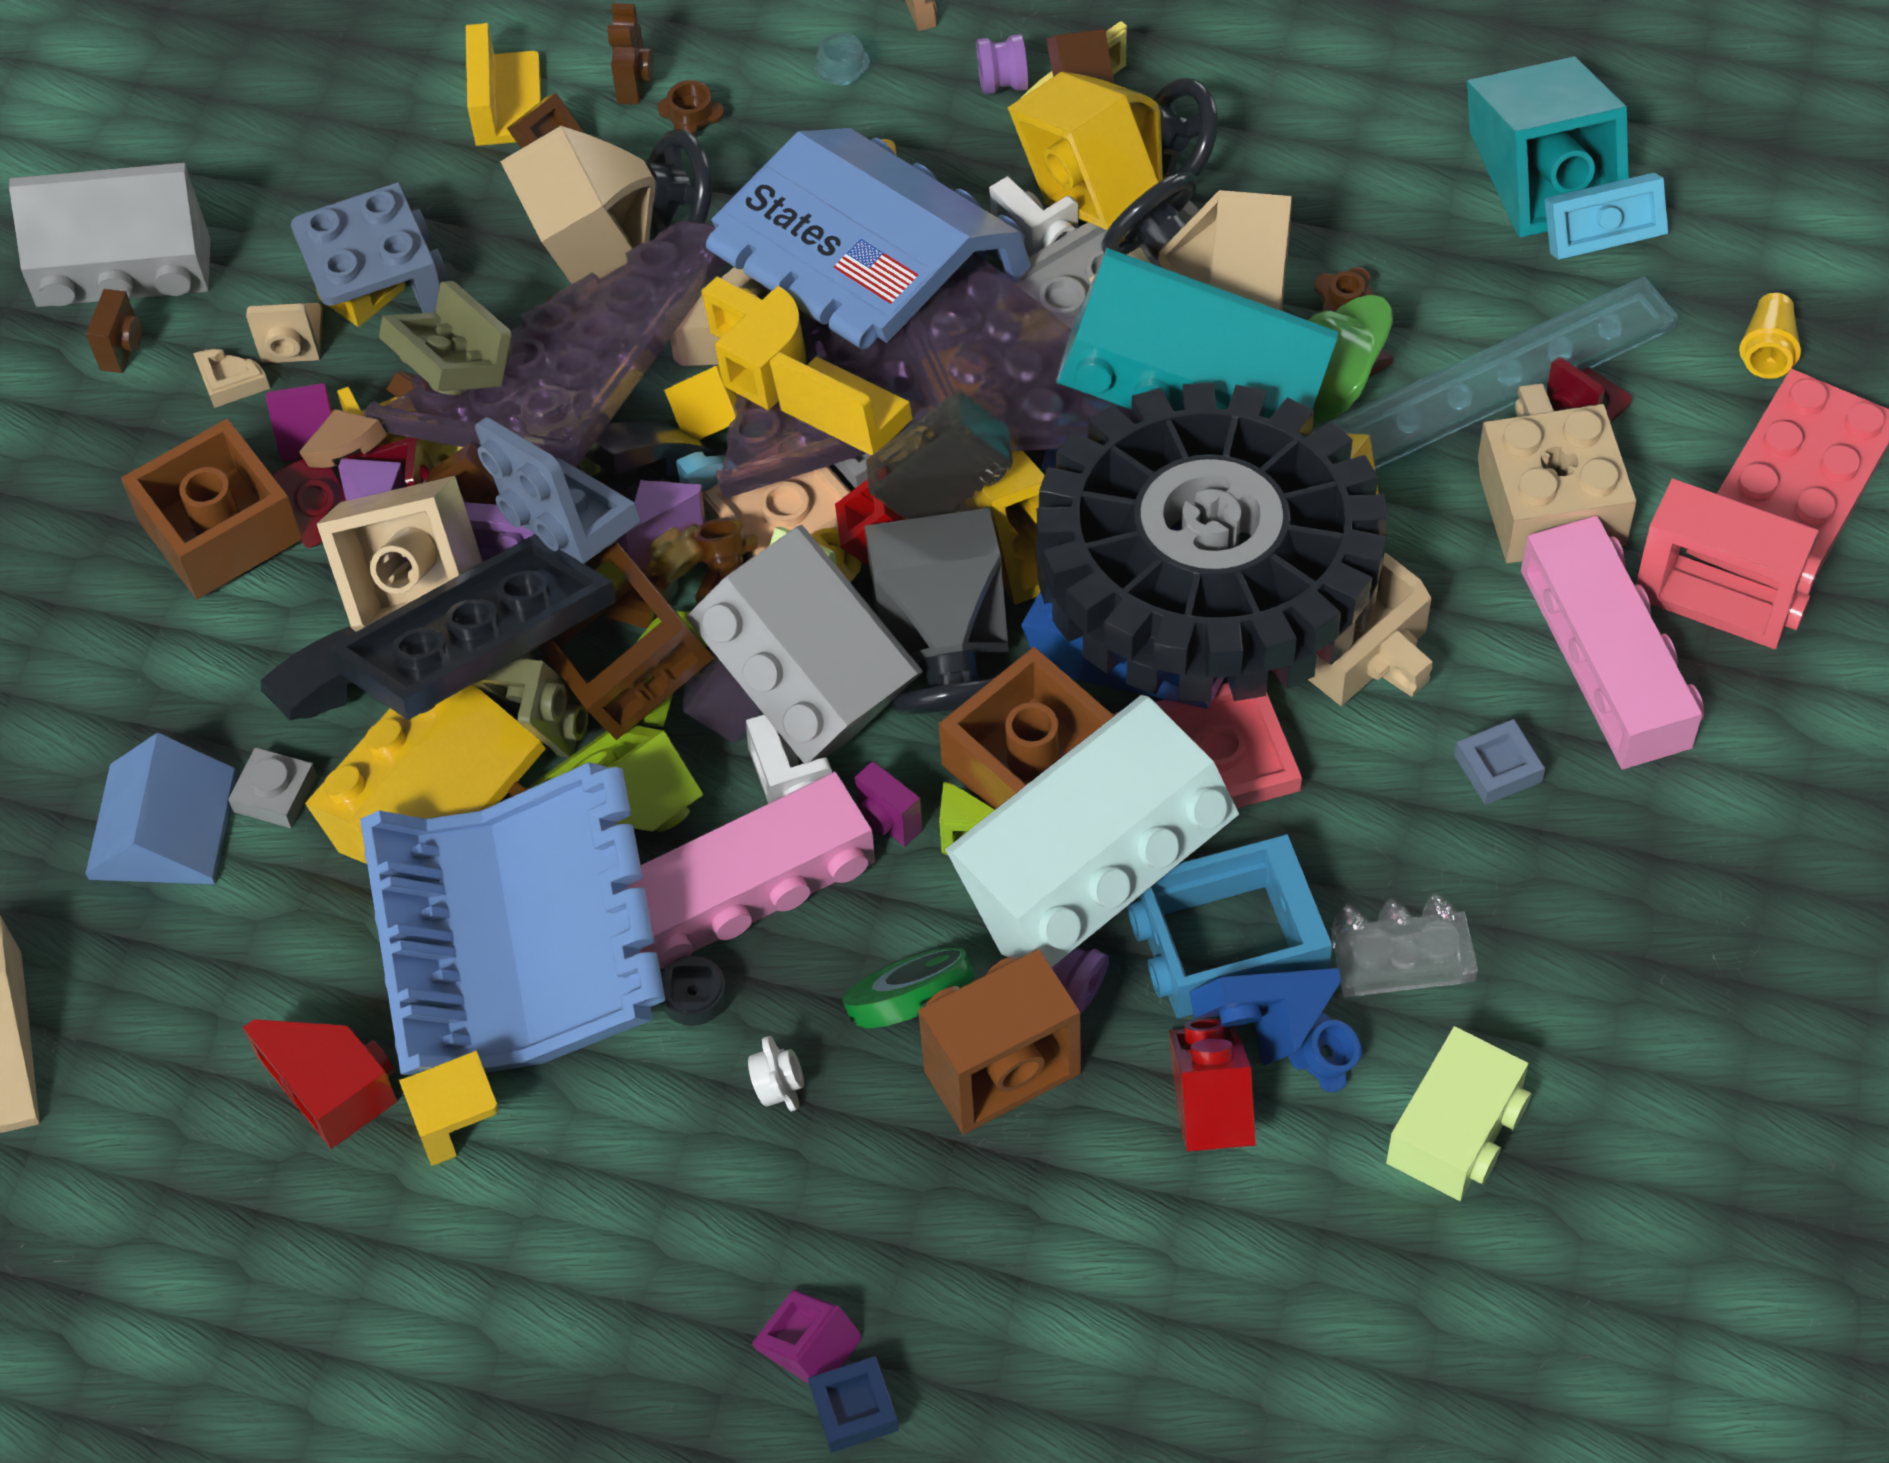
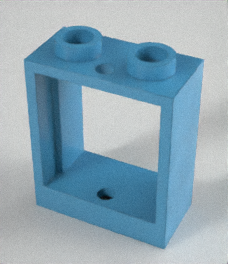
(1217, 877)

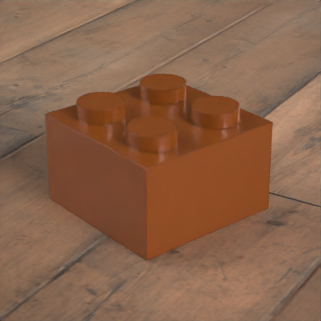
(212, 508)
(1017, 728)
(1000, 1040)

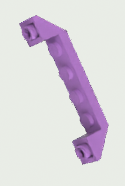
(658, 505)

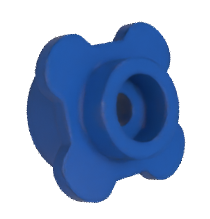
(1341, 1045)

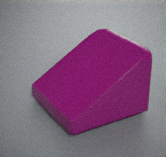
(297, 416)
(807, 1336)

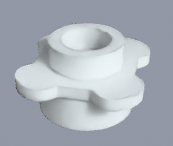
(776, 1075)

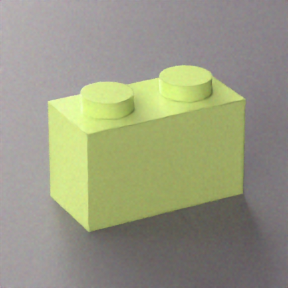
(1458, 1114)

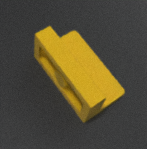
(498, 86)
(839, 402)

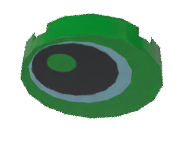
(902, 987)

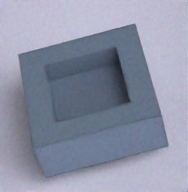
(1499, 762)

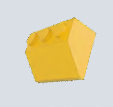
(425, 767)

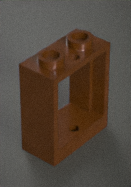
(667, 653)

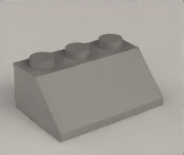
(110, 231)
(804, 645)

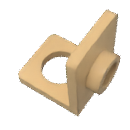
(286, 331)

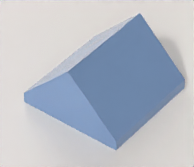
(162, 815)

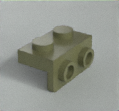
(454, 346)
(540, 701)

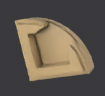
(229, 376)

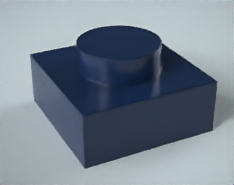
(853, 1404)

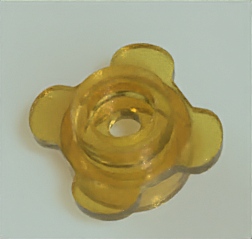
(674, 553)

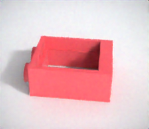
(1741, 538)

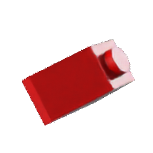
(325, 1073)

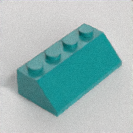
(1167, 330)

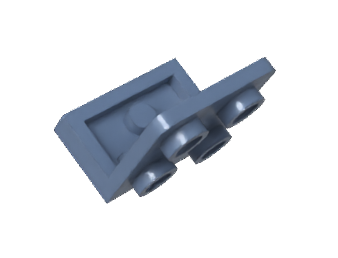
(369, 247)
(552, 496)

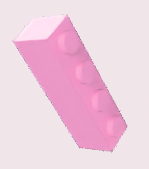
(1612, 642)
(754, 868)

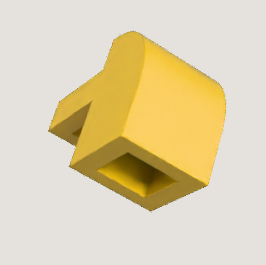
(751, 336)

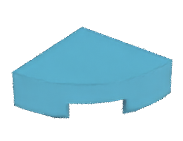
(699, 469)

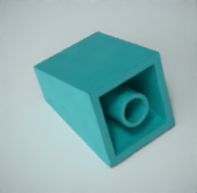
(1546, 135)

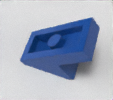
(1277, 1003)

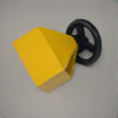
(1108, 140)

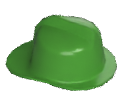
(1361, 335)

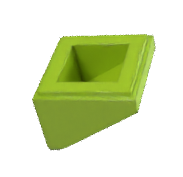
(959, 814)

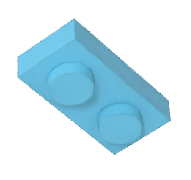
(1606, 215)

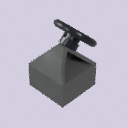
(941, 599)

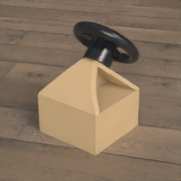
(601, 200)
(1230, 243)

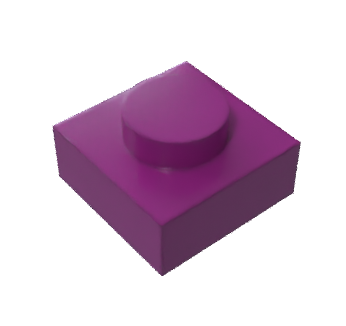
(888, 804)

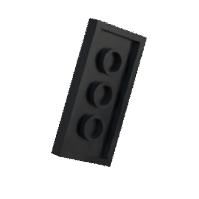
(471, 626)

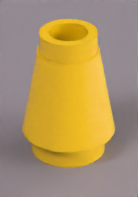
(1771, 338)

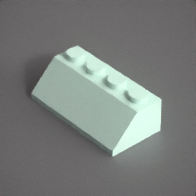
(1091, 833)

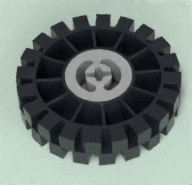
(1194, 594)

